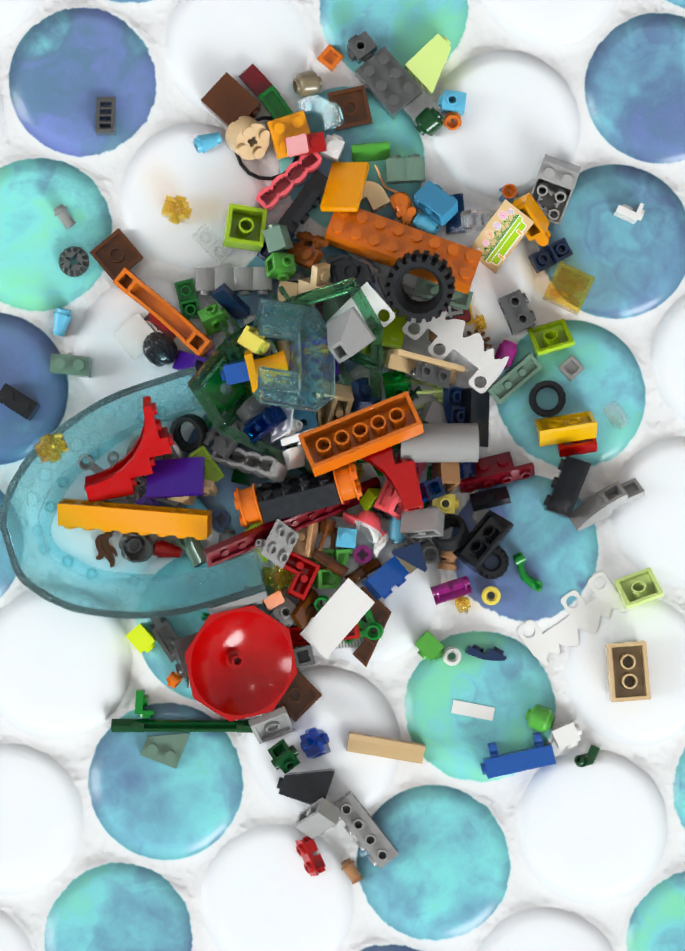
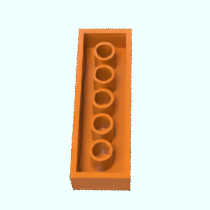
(361, 433)

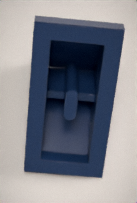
(412, 554)

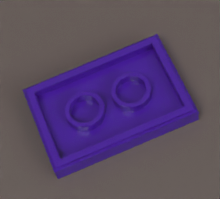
(176, 478)

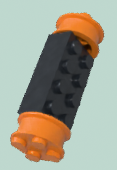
(296, 495)

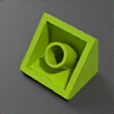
(550, 338)

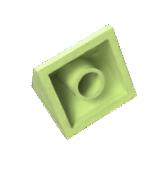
(638, 588)

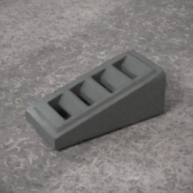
(106, 130)

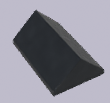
(477, 411)
(484, 540)

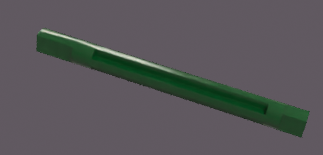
(143, 725)

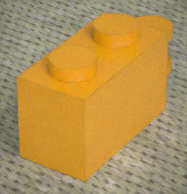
(539, 229)

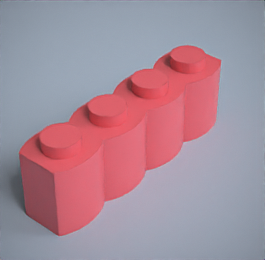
(284, 183)

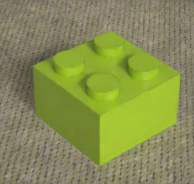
(244, 227)

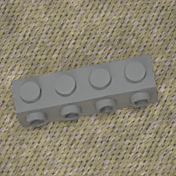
(366, 830)

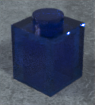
(432, 489)

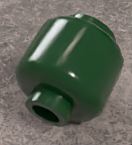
(429, 121)

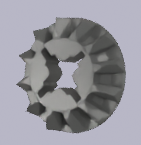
(76, 270)

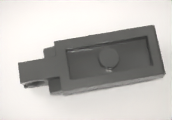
(164, 634)

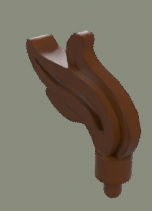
(105, 549)

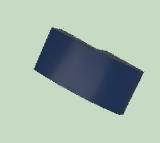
(550, 255)
(451, 405)
(491, 654)

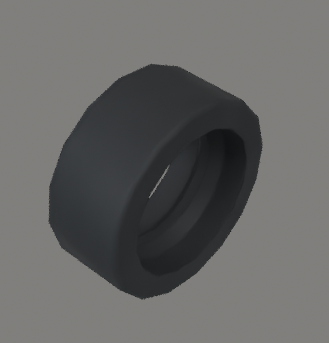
(561, 398)
(197, 422)
(456, 542)

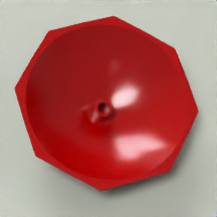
(241, 663)

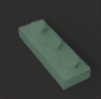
(428, 290)
(514, 378)

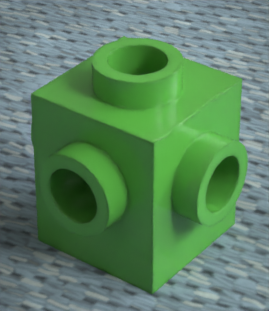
(280, 266)
(212, 317)

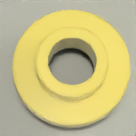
(495, 600)

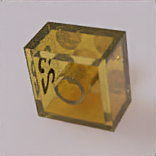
(568, 288)

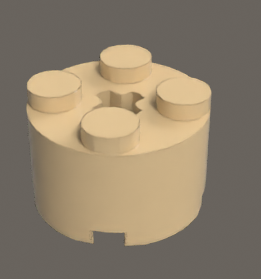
(247, 138)

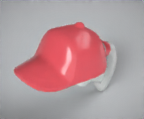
(371, 526)

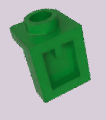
(140, 702)

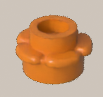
(452, 125)
(174, 679)

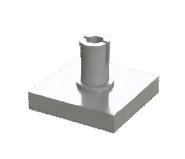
(271, 725)

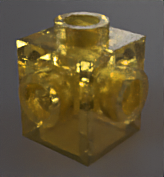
(171, 205)
(51, 447)
(276, 578)

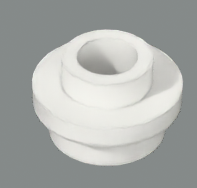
(456, 660)

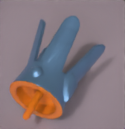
(508, 191)

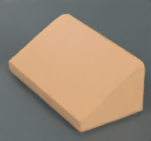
(306, 541)

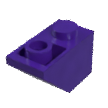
(186, 360)

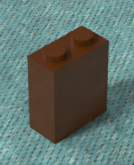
(230, 101)

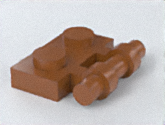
(305, 255)

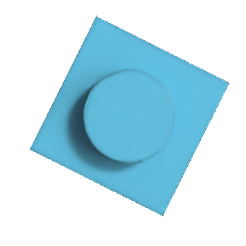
(346, 537)

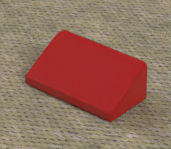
(577, 447)

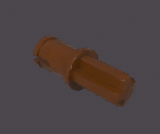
(330, 563)
(362, 572)

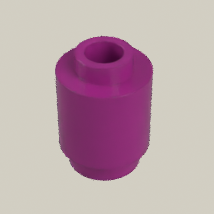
(506, 349)

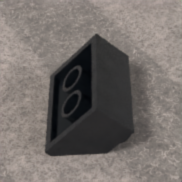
(566, 486)

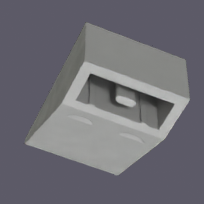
(554, 187)

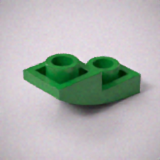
(187, 298)

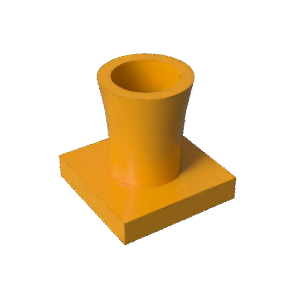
(275, 361)

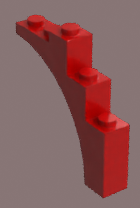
(401, 476)
(122, 477)

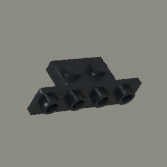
(304, 202)

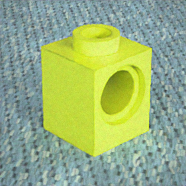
(141, 638)

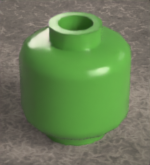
(540, 718)

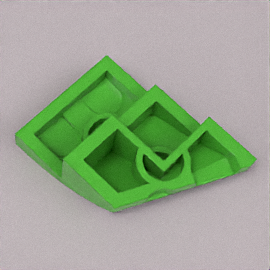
(326, 578)

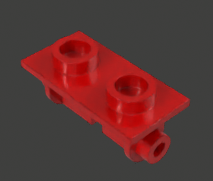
(306, 848)

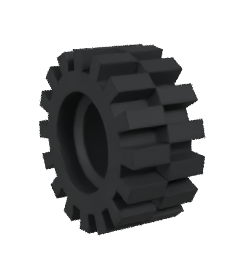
(500, 569)

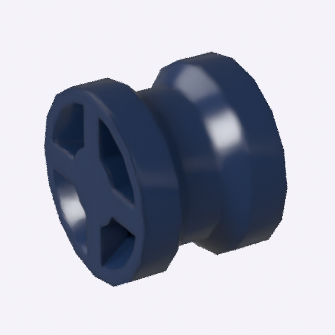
(221, 517)

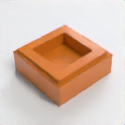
(330, 57)

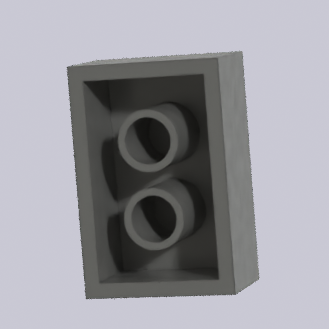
(388, 82)

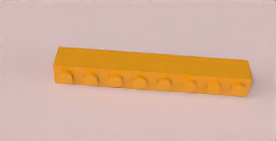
(135, 518)

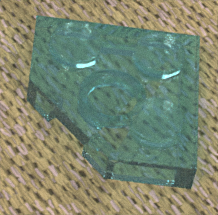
(320, 113)

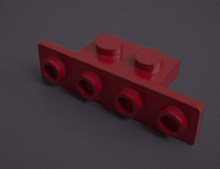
(495, 471)

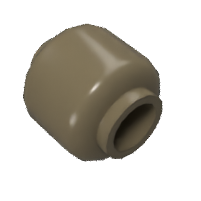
(307, 83)

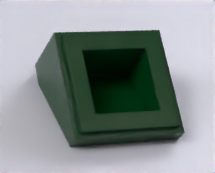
(241, 478)

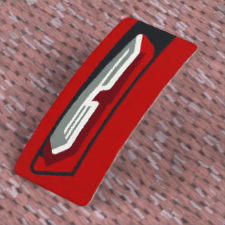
(157, 326)

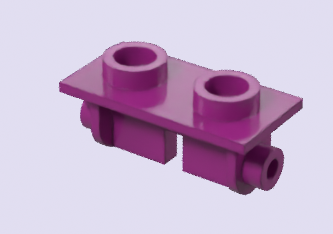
(451, 590)

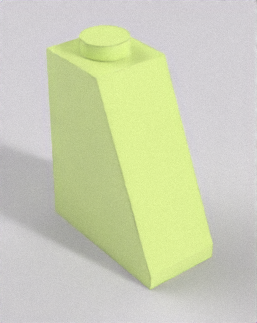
(429, 63)

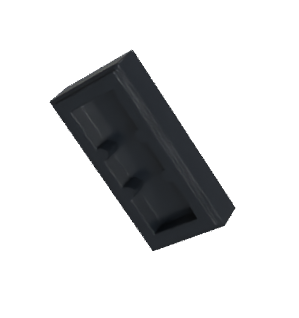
(489, 498)

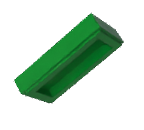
(274, 103)

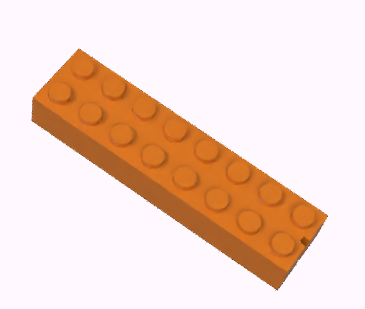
(387, 240)

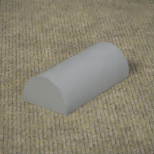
(443, 443)

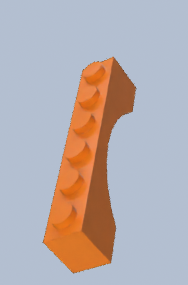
(164, 312)

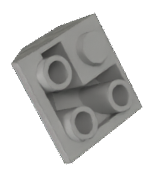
(348, 335)

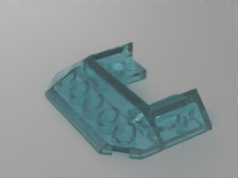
(312, 365)

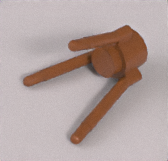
(327, 527)

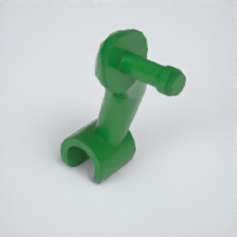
(534, 583)

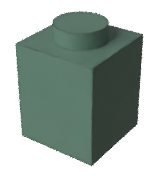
(277, 238)

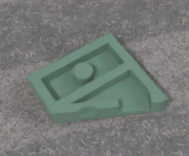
(165, 748)

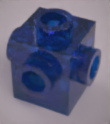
(315, 743)

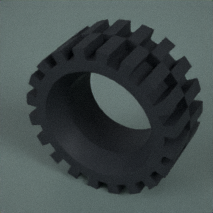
(409, 306)

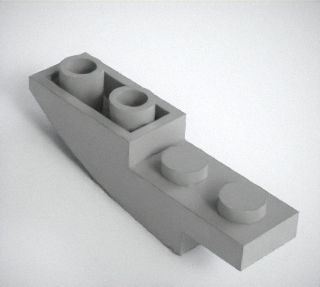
(603, 502)

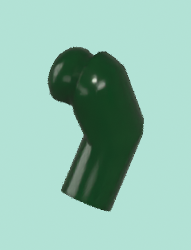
(588, 758)

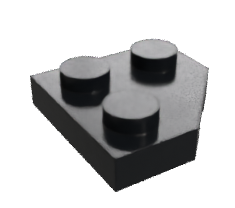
(346, 267)

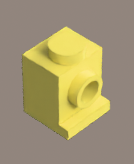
(253, 342)
(453, 503)

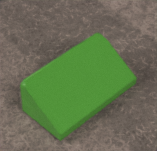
(370, 151)

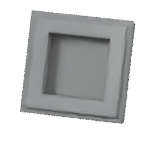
(571, 368)

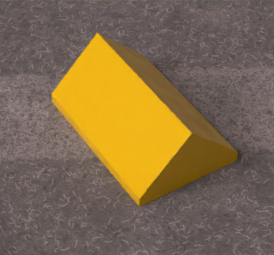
(565, 428)

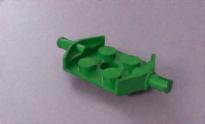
(221, 400)

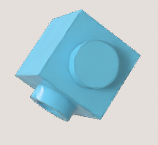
(452, 101)

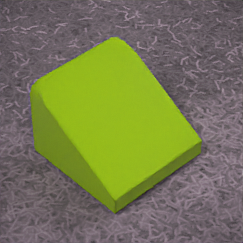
(369, 498)

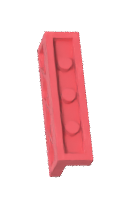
(389, 498)

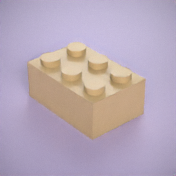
(627, 671)

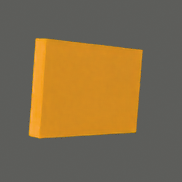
(344, 187)

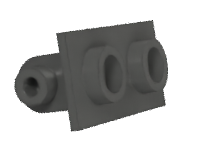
(431, 374)

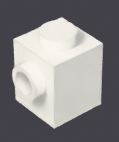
(334, 147)
(566, 735)

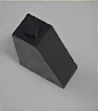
(306, 785)

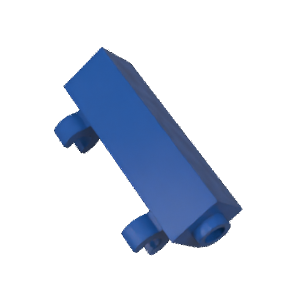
(518, 760)

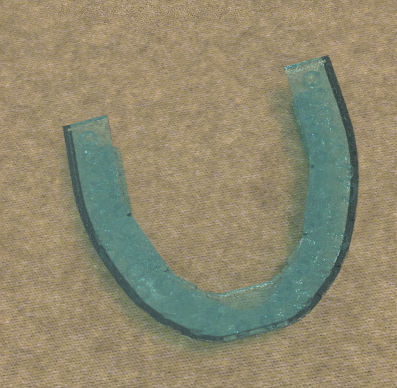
(75, 585)

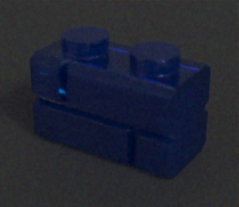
(264, 423)

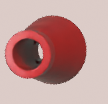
(164, 549)

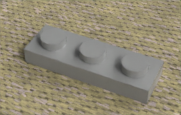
(254, 599)

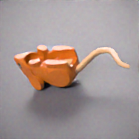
(400, 203)

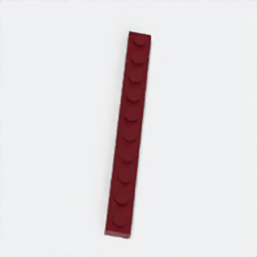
(246, 541)

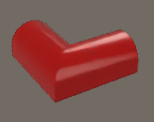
(304, 575)

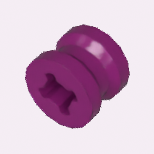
(362, 554)

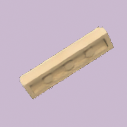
(404, 361)
(385, 747)

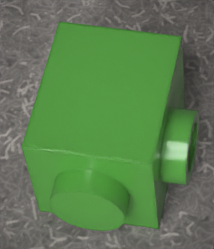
(429, 646)

